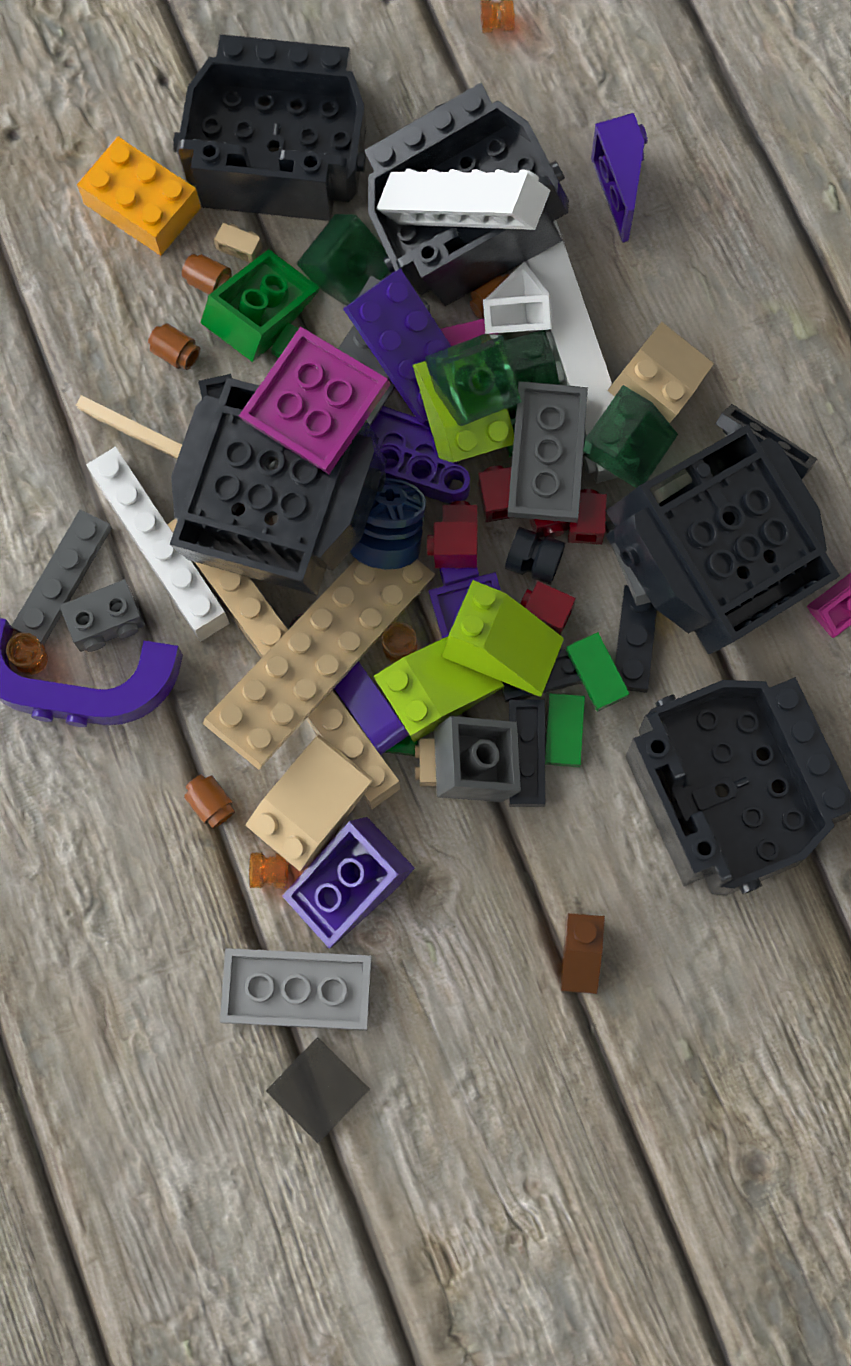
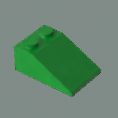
(257, 304)

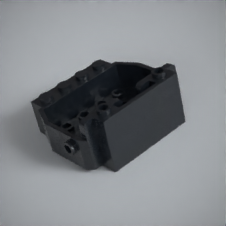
(459, 132)
(229, 133)
(227, 468)
(692, 557)
(713, 742)

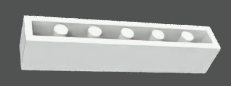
(464, 199)
(153, 539)

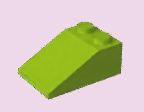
(465, 441)
(502, 640)
(430, 689)

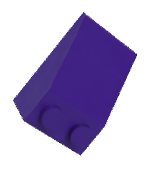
(617, 161)
(347, 880)

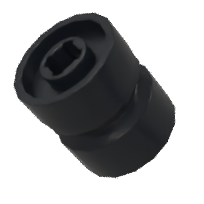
(535, 555)

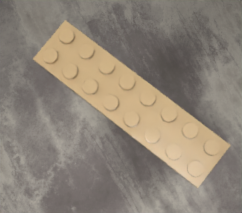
(313, 657)

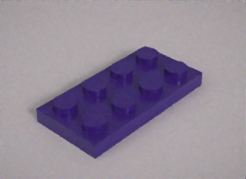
(398, 333)

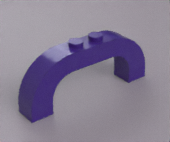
(80, 705)

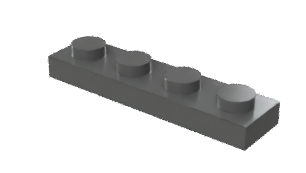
(62, 576)

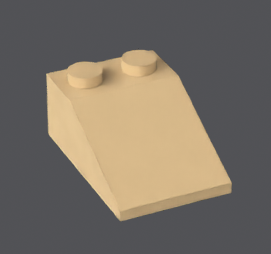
(664, 371)
(309, 803)

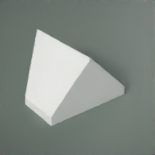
(518, 304)

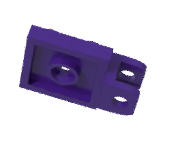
(449, 598)

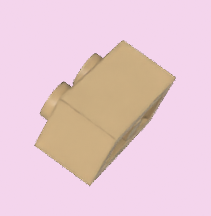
(238, 243)
(427, 771)

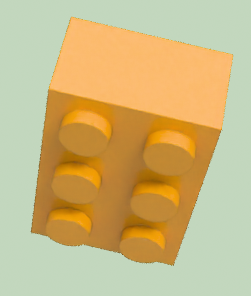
(139, 195)

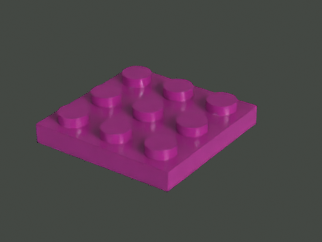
(315, 400)

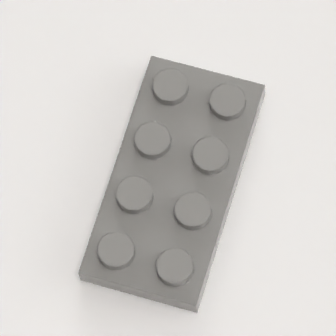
(296, 989)

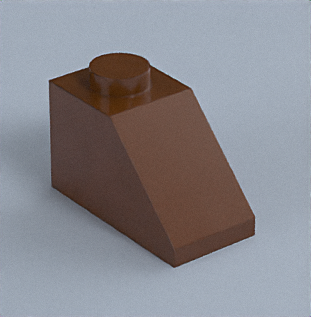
(582, 953)

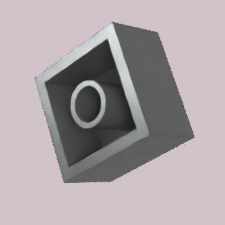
(477, 759)

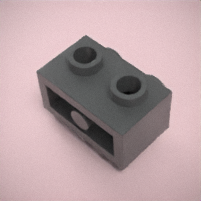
(102, 616)

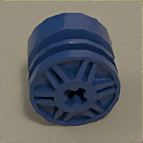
(393, 527)

